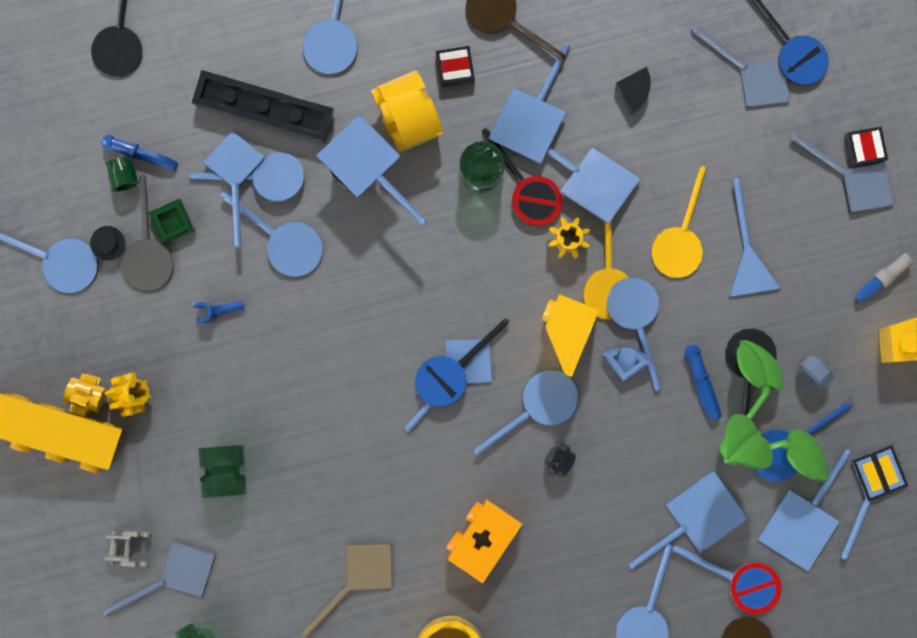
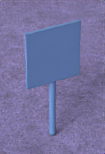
(529, 122)
(361, 158)
(597, 184)
(704, 513)
(801, 528)

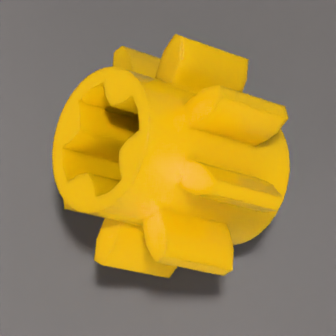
(578, 236)
(128, 394)
(85, 395)

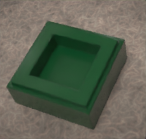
(172, 221)

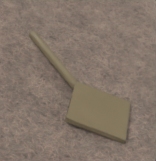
(366, 569)

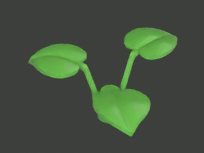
(742, 439)

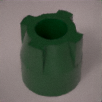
(121, 174)

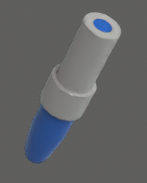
(884, 277)

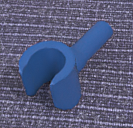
(216, 310)

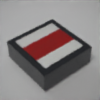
(455, 66)
(866, 147)

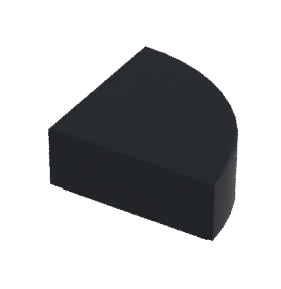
(635, 89)

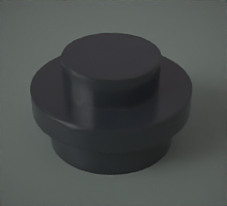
(107, 243)
(560, 460)

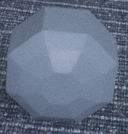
(816, 372)

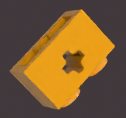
(481, 560)

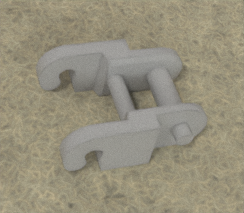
(125, 560)

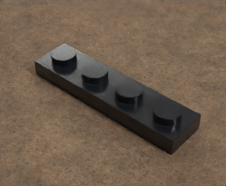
(263, 106)

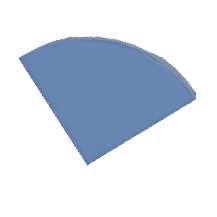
(626, 361)

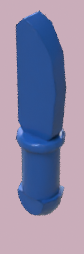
(134, 151)
(703, 383)

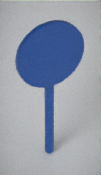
(781, 468)

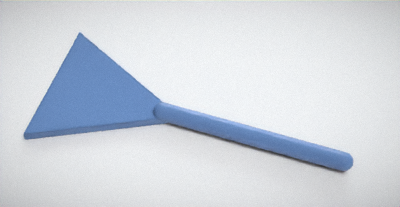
(751, 273)

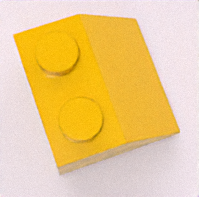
(568, 329)

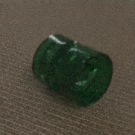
(481, 167)
(222, 471)

